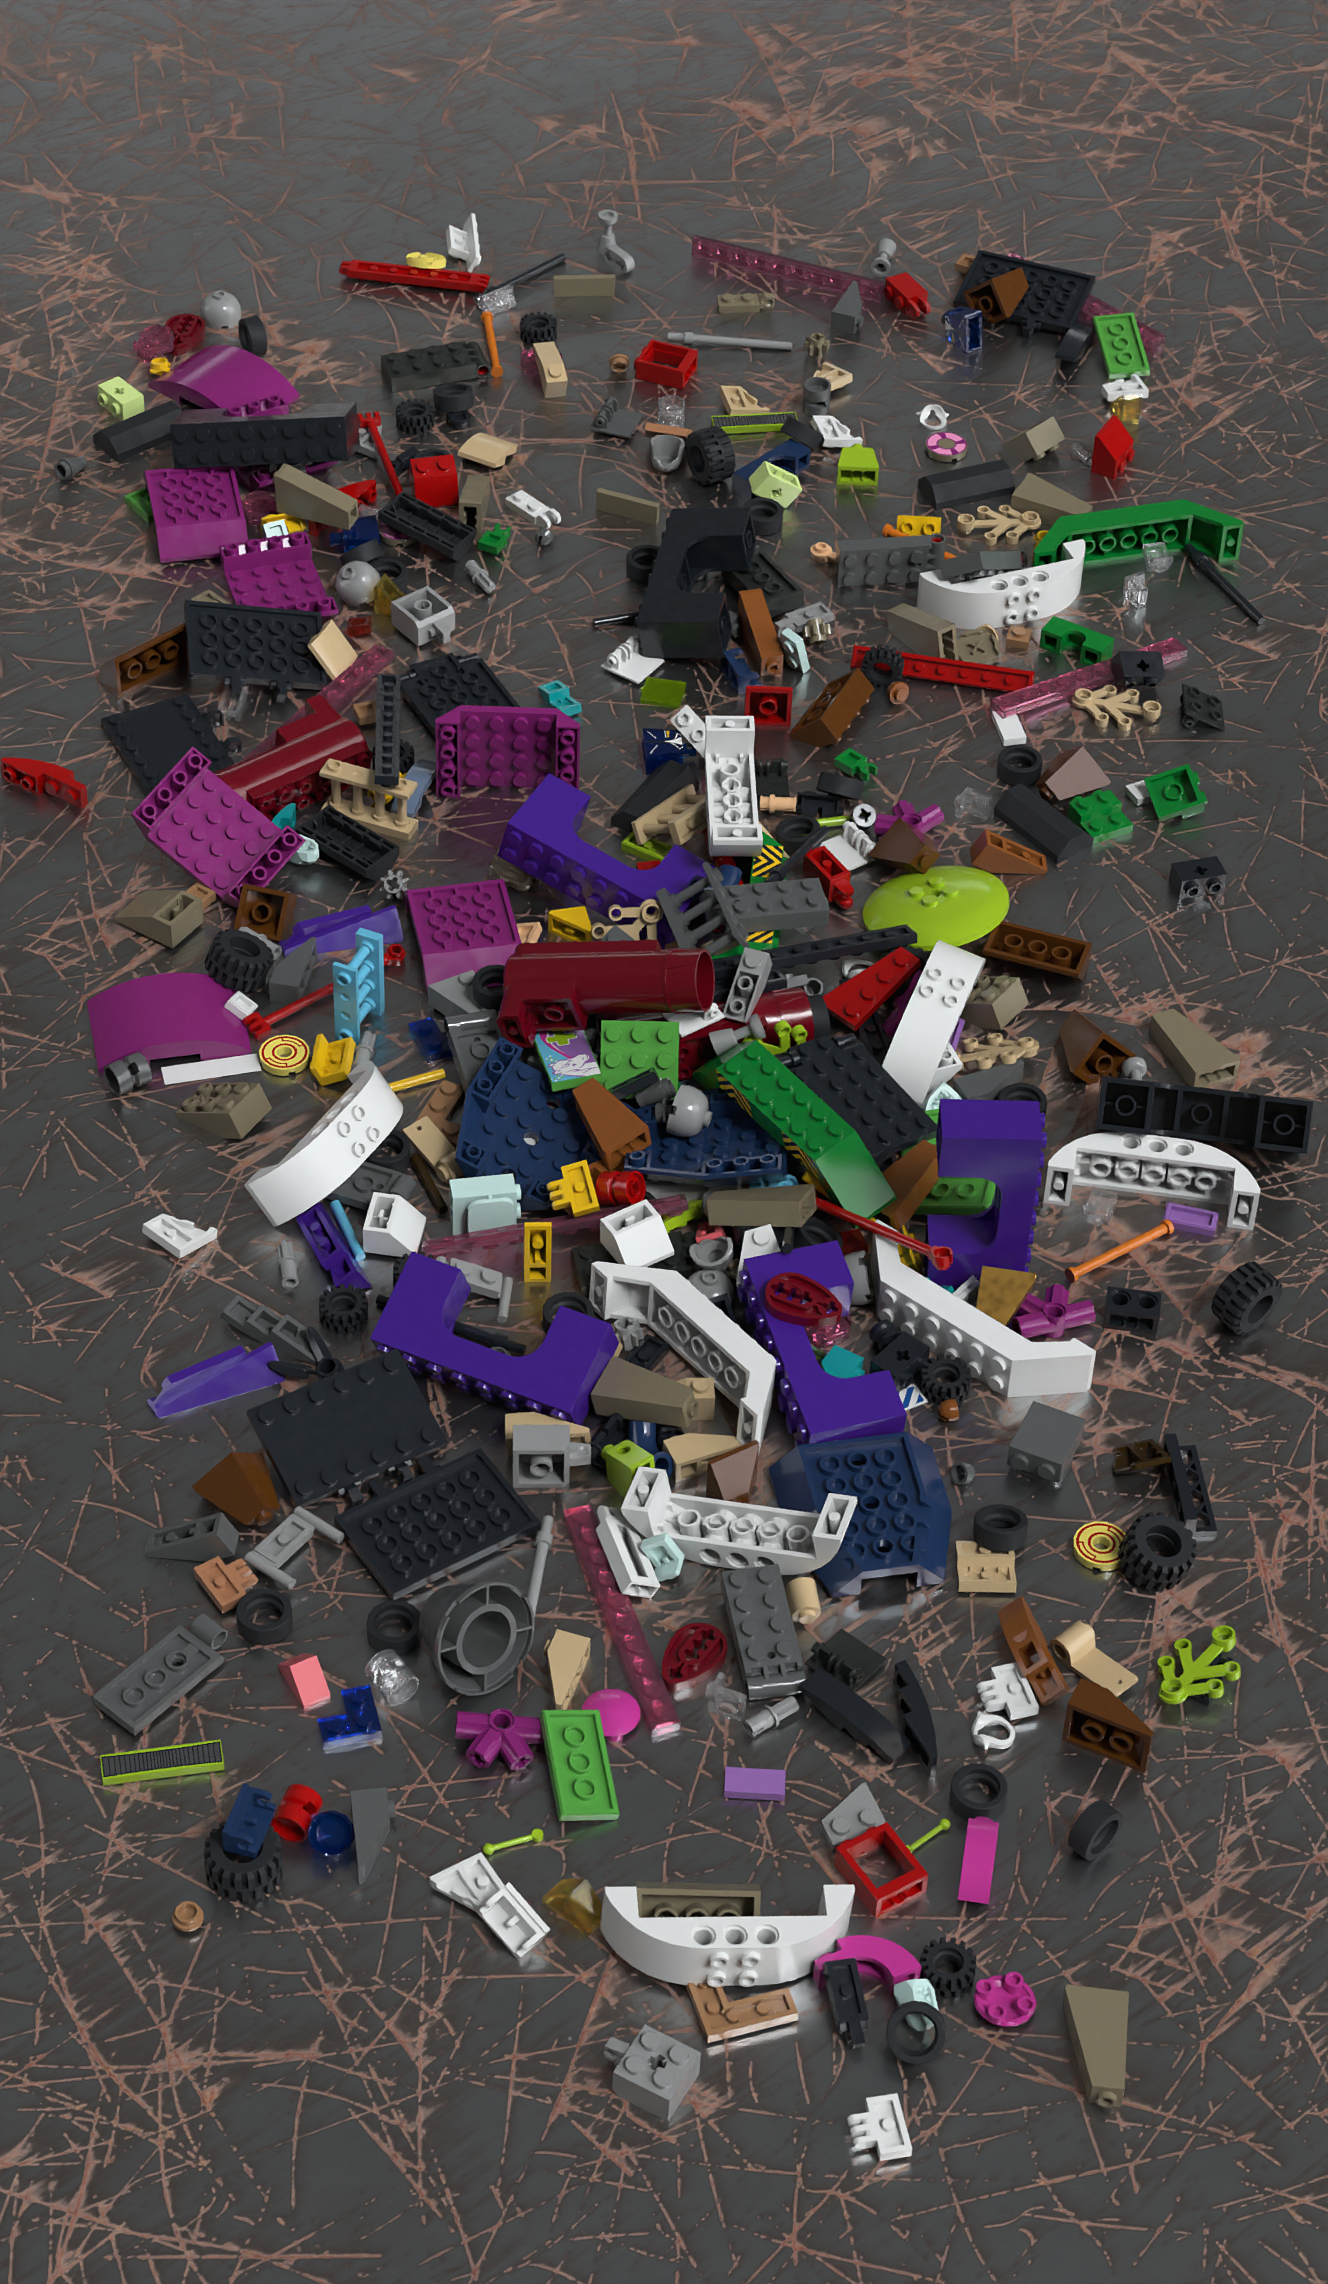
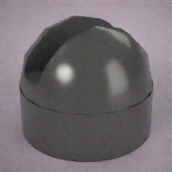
(544, 536)
(961, 1470)

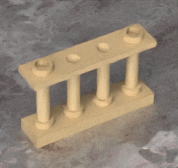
(679, 815)
(375, 817)

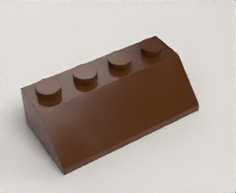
(145, 662)
(833, 710)
(1039, 950)

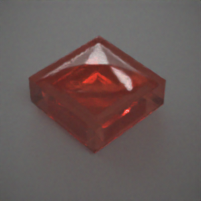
(359, 625)
(853, 1242)

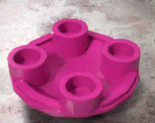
(617, 1712)
(1005, 1999)

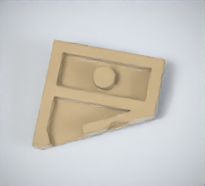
(836, 375)
(739, 401)

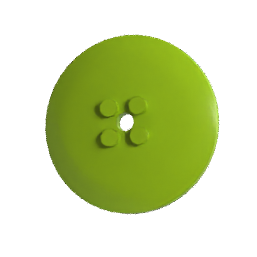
(941, 905)

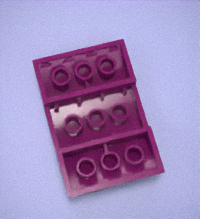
(223, 378)
(166, 1019)

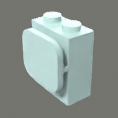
(483, 1203)

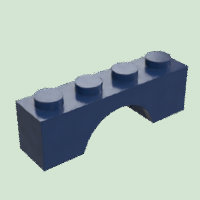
(788, 456)

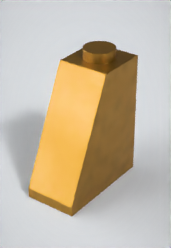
(1003, 1292)

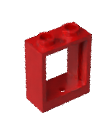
(670, 354)
(893, 1893)

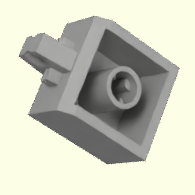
(423, 616)
(544, 1455)
(653, 2071)

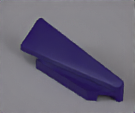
(338, 929)
(331, 1248)
(216, 1380)

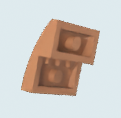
(653, 429)

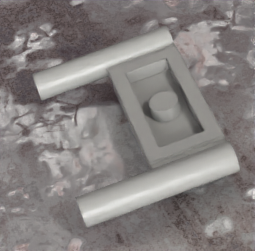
(486, 1282)
(286, 1541)

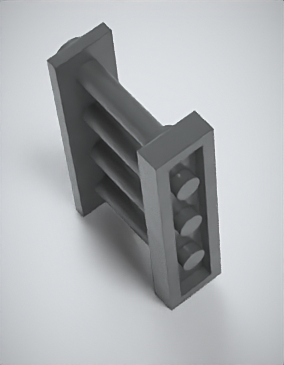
(679, 920)

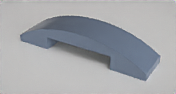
(424, 773)

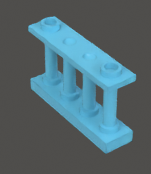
(359, 985)

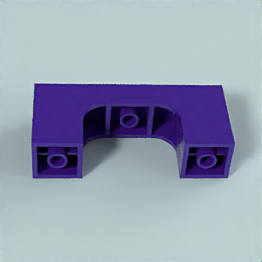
(545, 845)
(997, 1144)
(549, 1381)
(815, 1402)

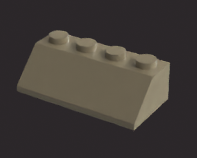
(697, 1899)

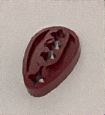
(191, 338)
(803, 1288)
(696, 1670)

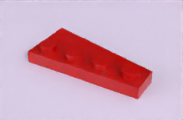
(867, 991)

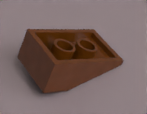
(1106, 1726)

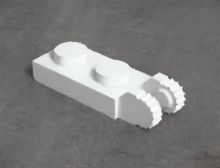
(532, 509)

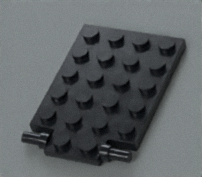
(451, 681)
(860, 1093)

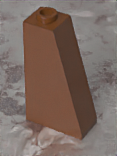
(759, 633)
(609, 1123)
(911, 1182)

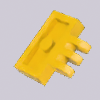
(574, 1190)

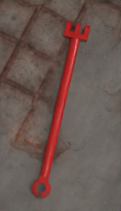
(372, 423)
(393, 957)
(940, 1256)

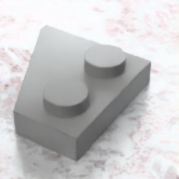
(852, 1817)

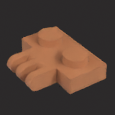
(225, 1582)

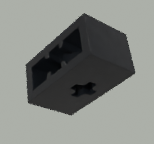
(1137, 668)
(1197, 877)
(903, 1359)

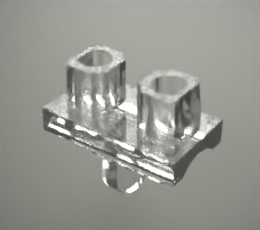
(497, 300)

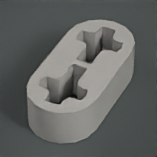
(618, 259)

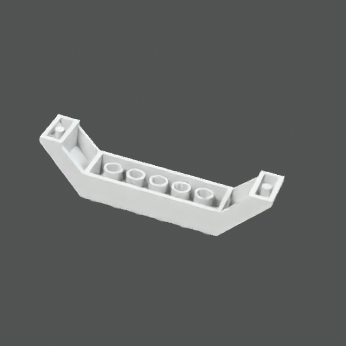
(957, 1329)
(695, 1331)

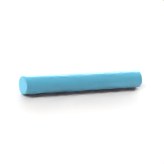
(347, 1230)

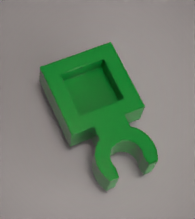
(494, 541)
(854, 762)

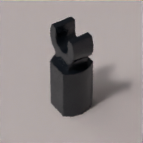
(402, 461)

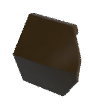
(1140, 1457)

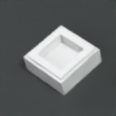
(241, 1005)

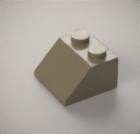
(1035, 440)

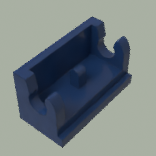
(738, 671)
(248, 1821)

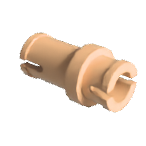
(777, 803)

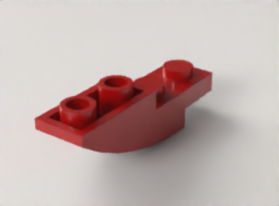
(363, 491)
(42, 776)

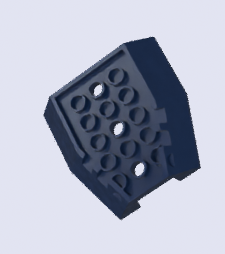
(510, 1105)
(723, 1154)
(899, 1480)

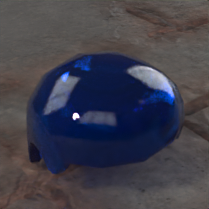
(330, 1833)

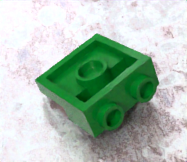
(1176, 793)
(1100, 816)

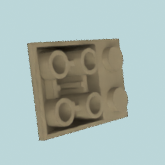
(163, 915)
(994, 1002)
(226, 1108)

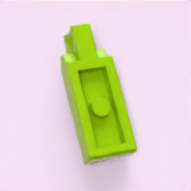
(693, 1213)

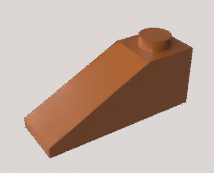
(1005, 856)

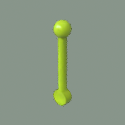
(944, 1824)
(536, 1836)

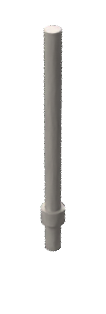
(689, 338)
(542, 1544)

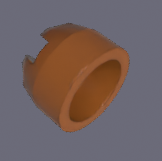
(948, 1410)

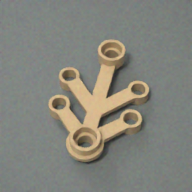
(1027, 521)
(1113, 705)
(642, 920)
(988, 1054)

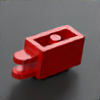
(907, 295)
(832, 875)

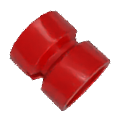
(620, 1188)
(296, 1812)

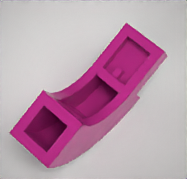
(978, 1860)
(874, 1958)

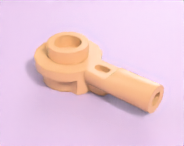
(822, 553)

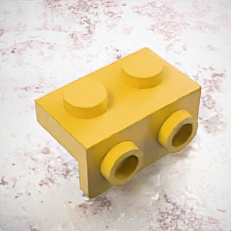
(332, 1060)

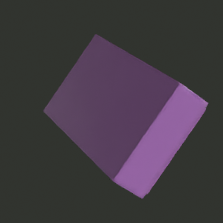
(1192, 1219)
(754, 1783)

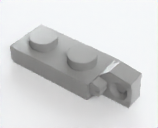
(797, 619)

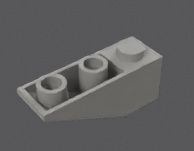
(747, 985)

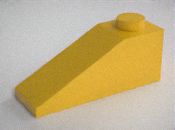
(537, 1251)

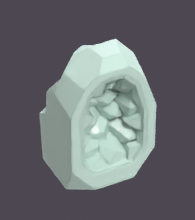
(306, 854)
(941, 1091)
(919, 1991)

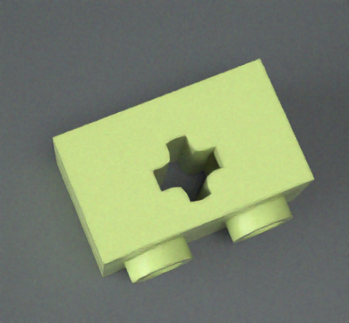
(120, 398)
(775, 484)

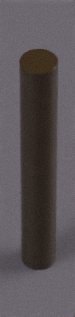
(429, 1183)

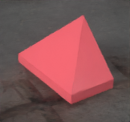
(711, 1232)

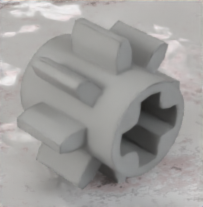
(389, 888)
(628, 1332)

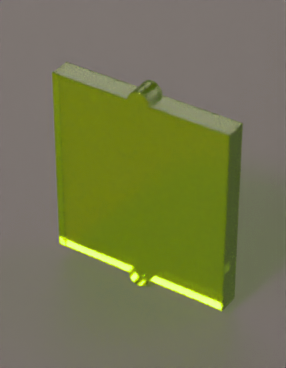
(663, 692)

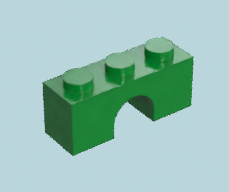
(1063, 635)

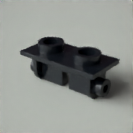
(809, 803)
(609, 1433)

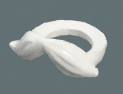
(940, 413)
(846, 965)
(988, 1741)

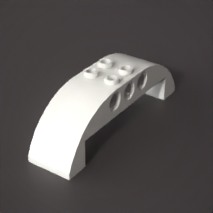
(1007, 596)
(731, 787)
(931, 1018)
(330, 1148)
(1154, 1168)
(736, 1532)
(724, 1948)

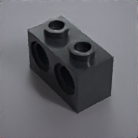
(1132, 1310)

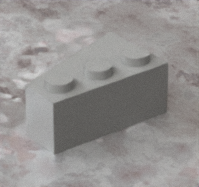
(454, 995)

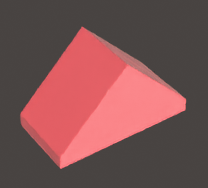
(305, 1679)

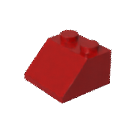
(1112, 449)
(434, 480)
(769, 705)

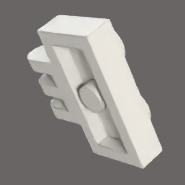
(1008, 1691)
(881, 2128)

